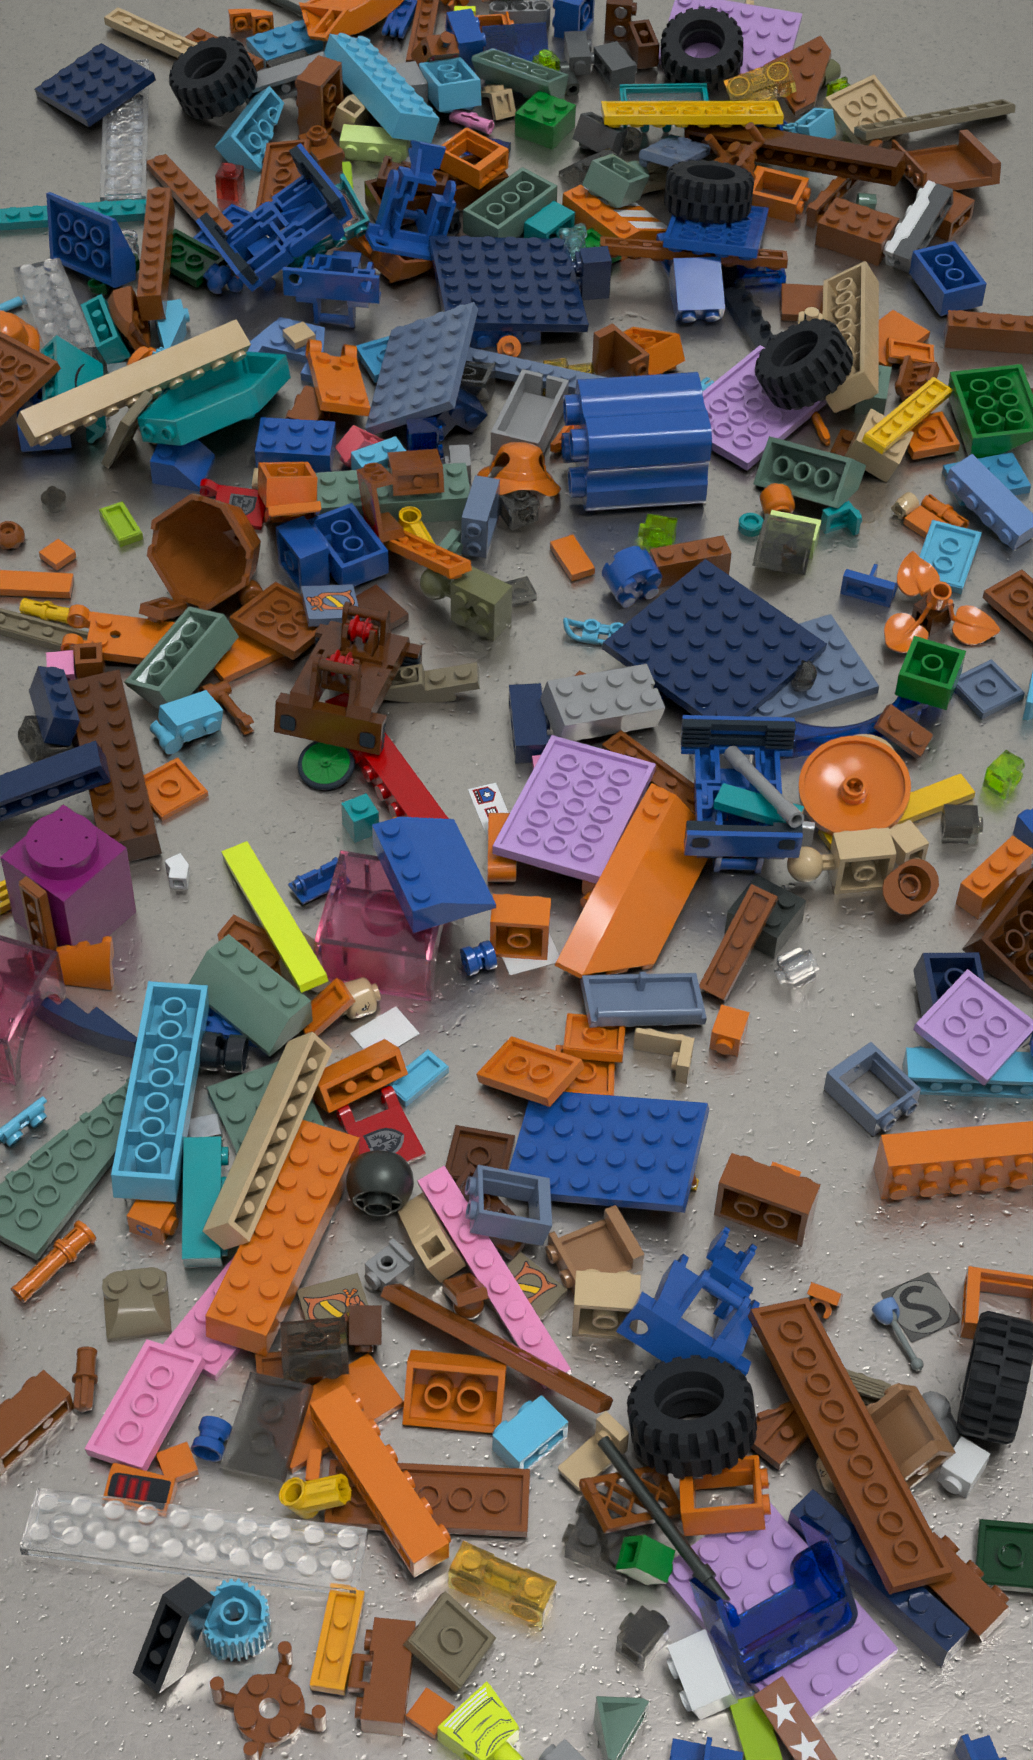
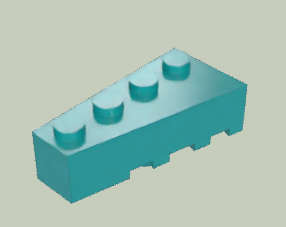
(202, 1181)

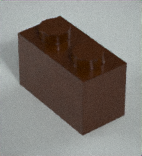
(643, 44)

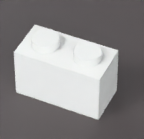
(701, 1674)

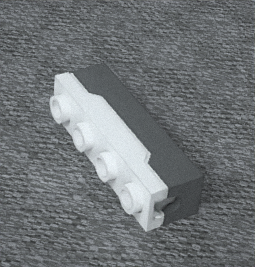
(919, 224)

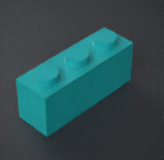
(104, 331)

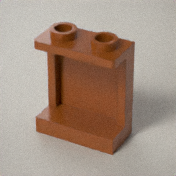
(416, 472)

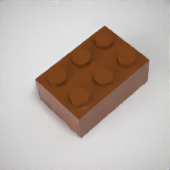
(319, 94)
(855, 231)
(766, 1199)

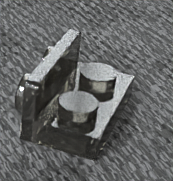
(32, 741)

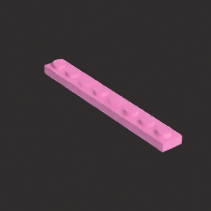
(490, 1270)

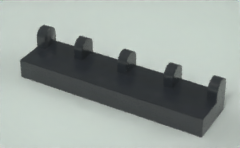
(747, 315)

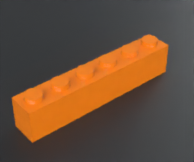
(380, 1481)

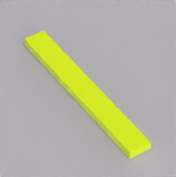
(275, 917)

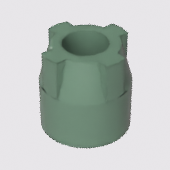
(866, 199)

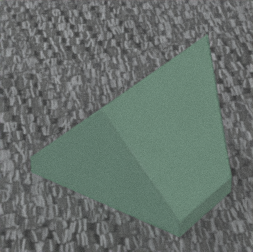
(617, 1723)

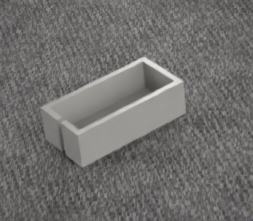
(528, 414)
(602, 703)

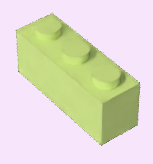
(371, 144)

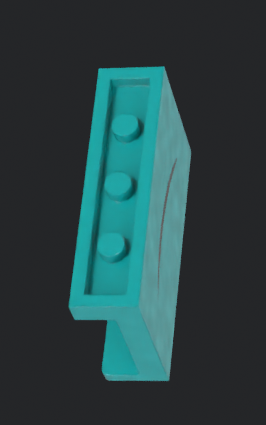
(75, 370)

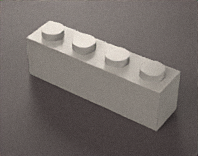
(282, 77)

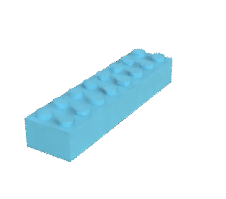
(382, 89)
(160, 1092)

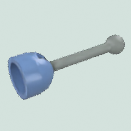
(887, 1313)

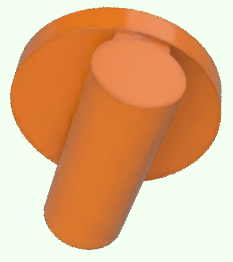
(509, 346)

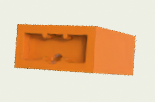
(493, 157)
(782, 182)
(993, 1282)
(726, 1518)

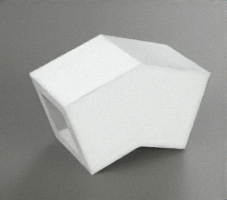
(178, 872)

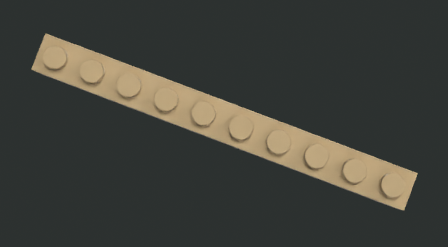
(124, 386)

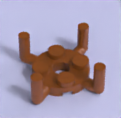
(739, 154)
(265, 1689)

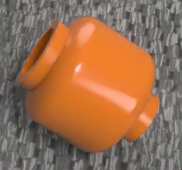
(777, 498)

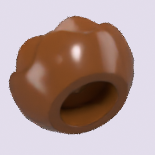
(11, 535)

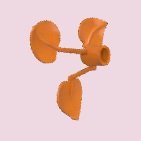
(919, 577)

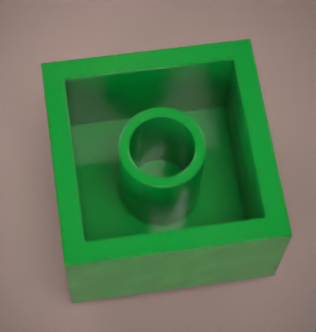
(545, 120)
(930, 673)

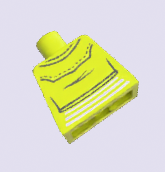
(481, 1728)

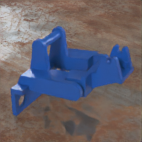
(400, 189)
(334, 278)
(673, 1336)

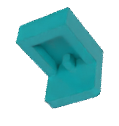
(841, 517)

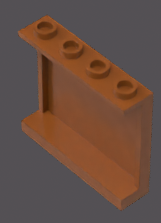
(953, 166)

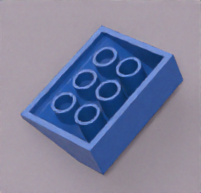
(89, 242)
(430, 870)

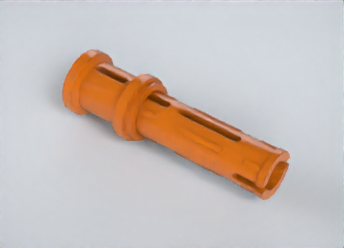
(63, 1252)

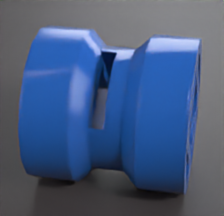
(478, 957)
(211, 1438)

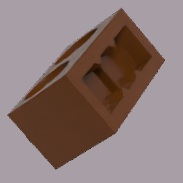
(618, 17)

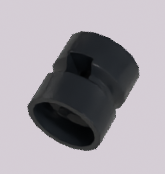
(224, 1052)

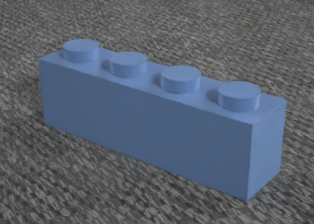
(991, 501)

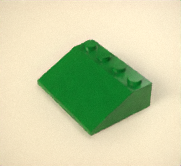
(992, 408)

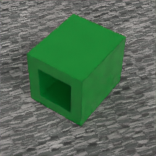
(645, 1560)

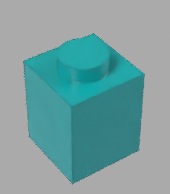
(358, 817)

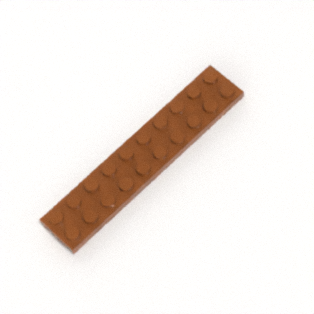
(850, 1446)

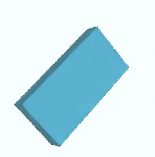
(421, 1076)

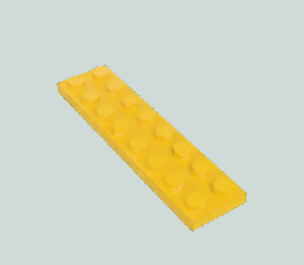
(691, 113)

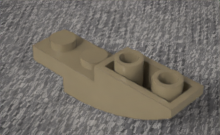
(416, 685)

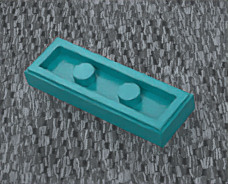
(748, 805)

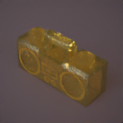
(762, 83)
(502, 1584)

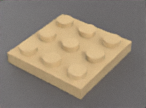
(861, 105)

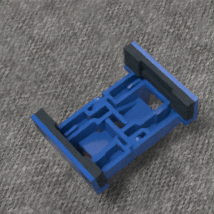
(306, 207)
(723, 833)

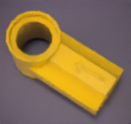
(410, 520)
(314, 1495)

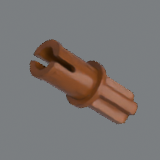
(84, 1378)

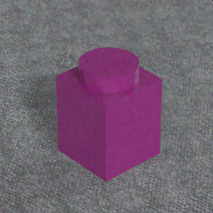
(79, 870)

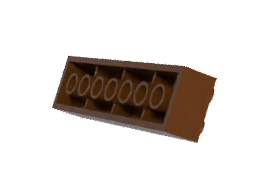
(122, 805)

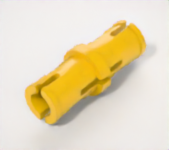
(44, 610)

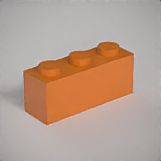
(994, 877)
(359, 1075)

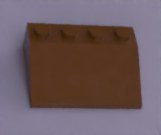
(1007, 936)

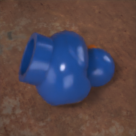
(219, 276)

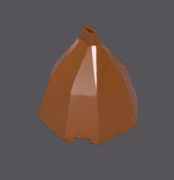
(203, 550)

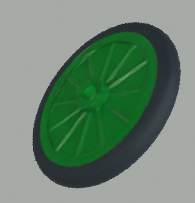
(325, 765)

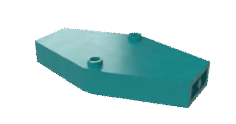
(214, 399)

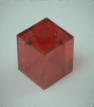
(230, 181)

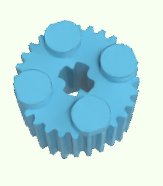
(239, 1637)

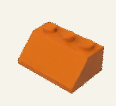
(454, 1391)

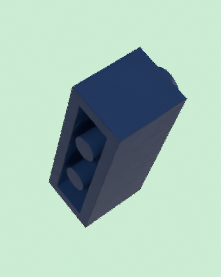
(54, 705)
(527, 721)

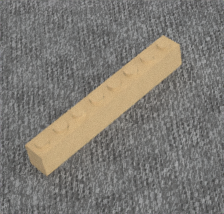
(267, 1142)

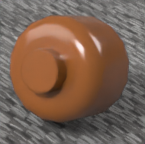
(249, 592)

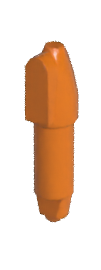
(822, 431)

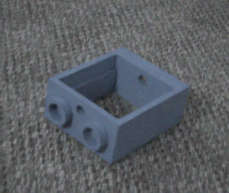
(480, 516)
(855, 1066)
(514, 1186)

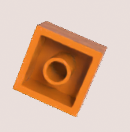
(286, 483)
(520, 926)

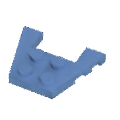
(272, 341)

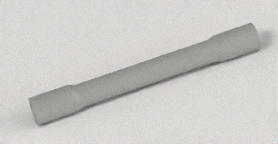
(785, 808)

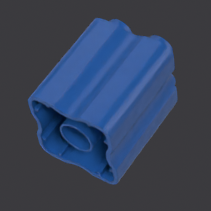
(637, 441)

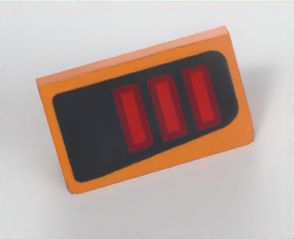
(139, 1485)

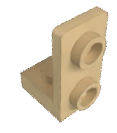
(500, 100)
(667, 1044)
(589, 1458)

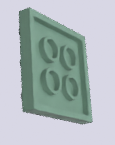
(239, 1099)

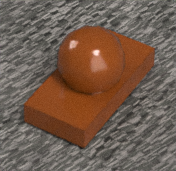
(467, 1295)

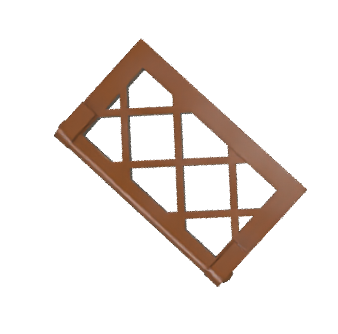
(628, 1520)

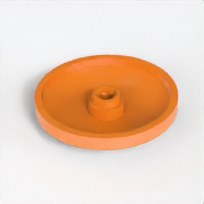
(854, 785)

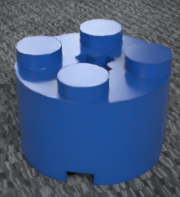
(632, 576)

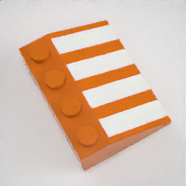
(622, 222)

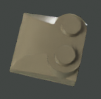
(136, 1304)

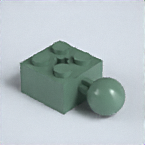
(616, 180)

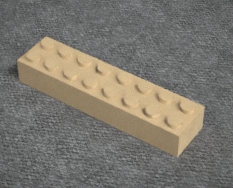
(853, 306)

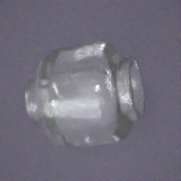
(796, 968)

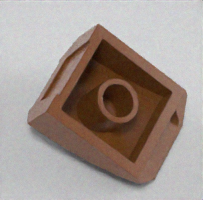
(398, 267)
(127, 317)

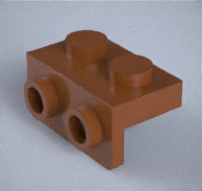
(914, 377)

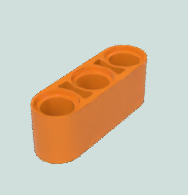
(499, 868)

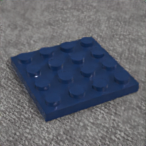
(95, 84)

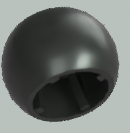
(379, 1182)

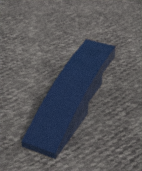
(92, 1028)

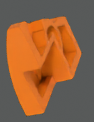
(88, 964)

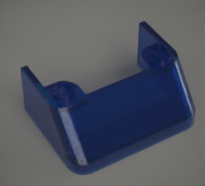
(789, 1622)

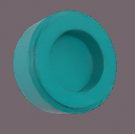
(750, 524)

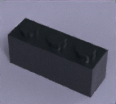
(173, 1634)

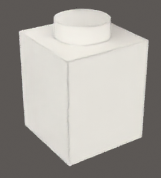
(963, 1468)

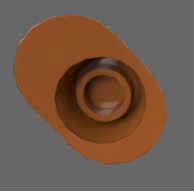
(910, 886)

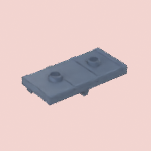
(673, 150)
(643, 999)

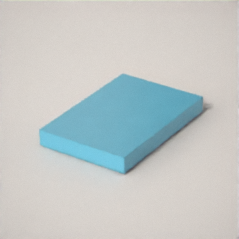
(950, 552)

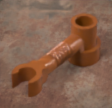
(221, 694)

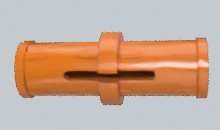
(944, 511)

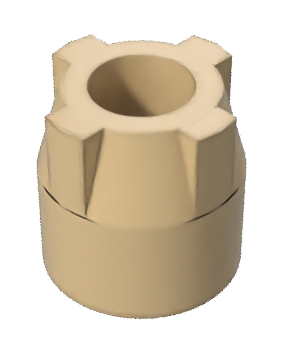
(905, 505)

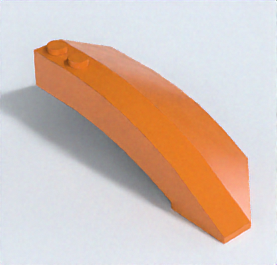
(343, 16)
(636, 893)

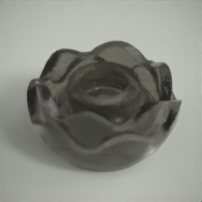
(805, 676)

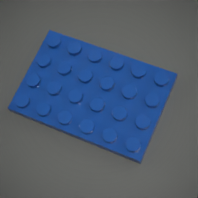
(726, 239)
(613, 1149)

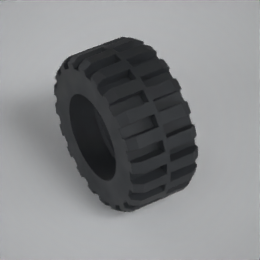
(702, 27)
(213, 77)
(708, 191)
(804, 364)
(996, 1378)
(698, 1444)

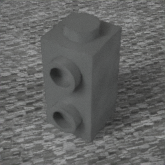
(578, 52)

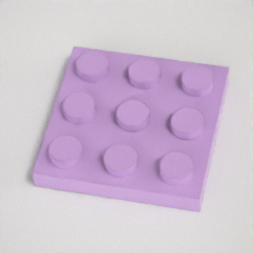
(975, 1027)

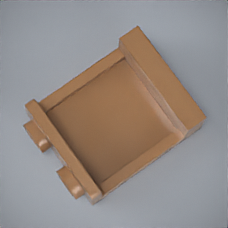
(599, 1246)
(910, 1432)

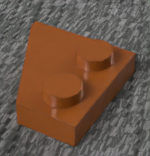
(779, 1434)

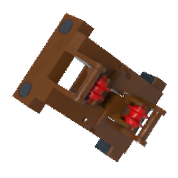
(351, 661)

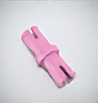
(472, 121)

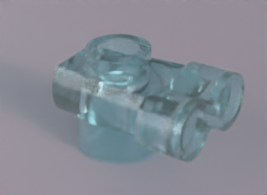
(574, 238)

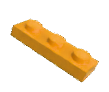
(337, 1643)

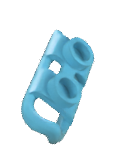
(591, 629)
(32, 1115)

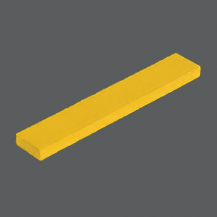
(907, 415)
(929, 800)

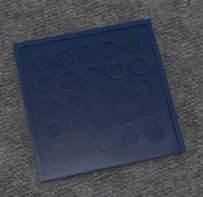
(511, 281)
(714, 644)

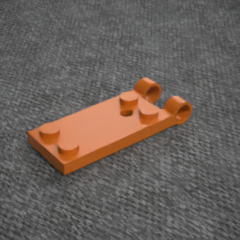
(337, 380)
(135, 634)

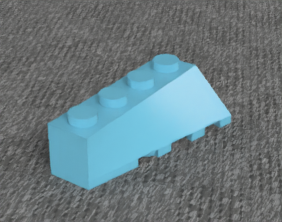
(248, 135)

